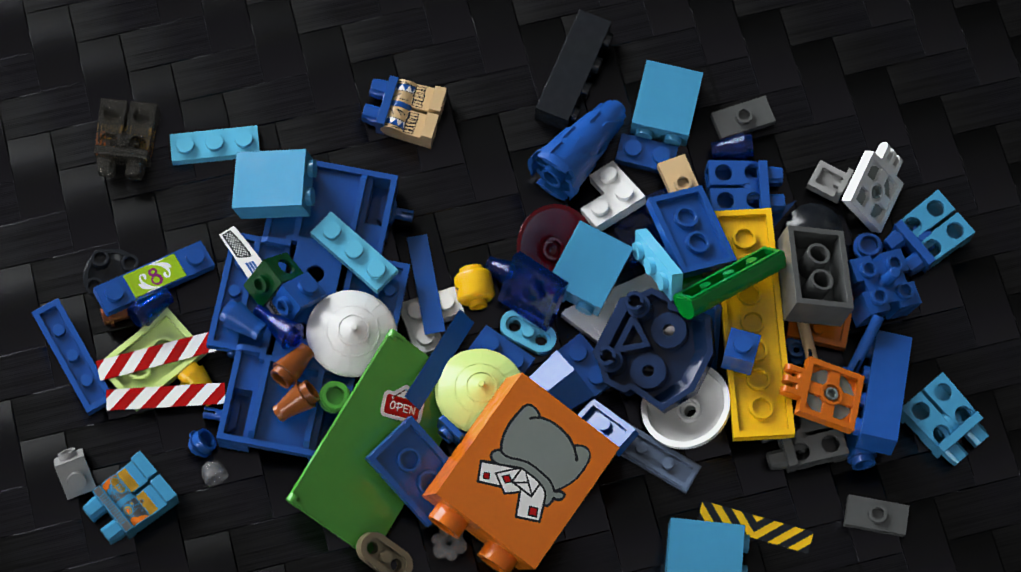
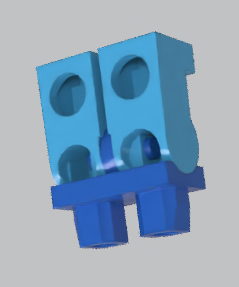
(919, 240)

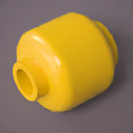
(474, 286)

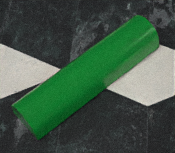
(729, 281)

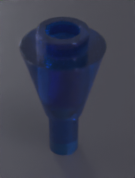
(286, 331)

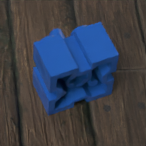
(881, 287)

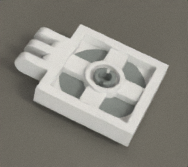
(874, 187)

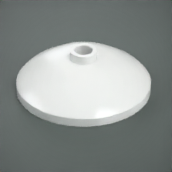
(684, 432)

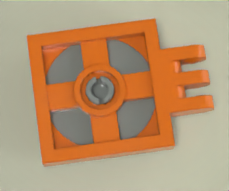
(824, 393)

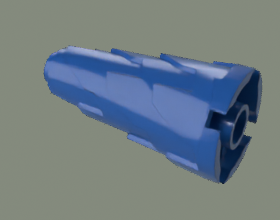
(574, 151)

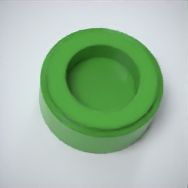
(333, 396)

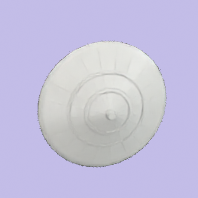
(348, 331)

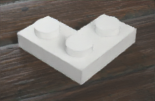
(617, 198)
(413, 321)

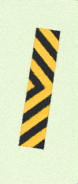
(759, 527)

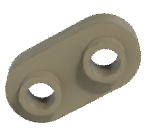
(383, 553)

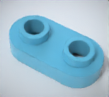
(527, 334)

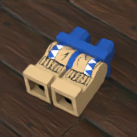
(406, 110)

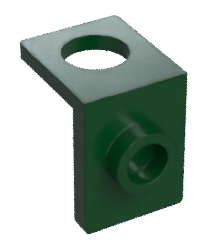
(269, 277)

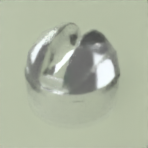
(214, 473)

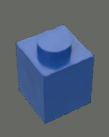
(740, 351)

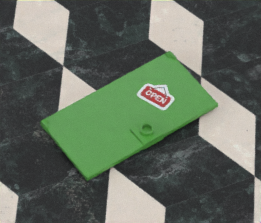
(338, 482)

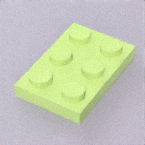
(162, 330)

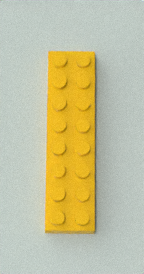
(755, 400)

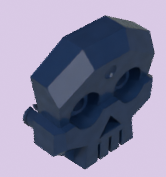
(677, 359)

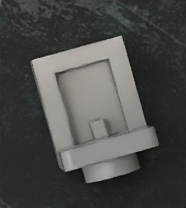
(829, 181)
(74, 472)

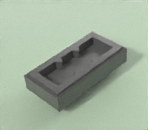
(743, 118)
(876, 515)

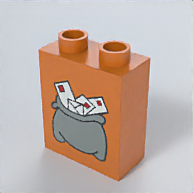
(518, 475)

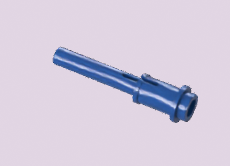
(865, 344)

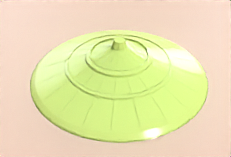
(470, 383)

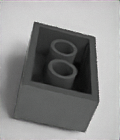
(816, 276)

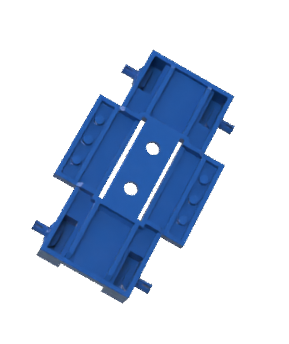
(369, 207)

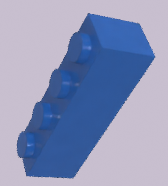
(883, 393)

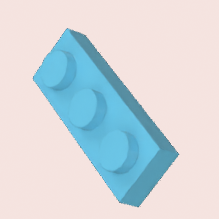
(213, 144)
(354, 252)
(657, 263)

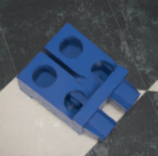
(743, 185)

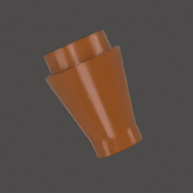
(291, 366)
(297, 400)

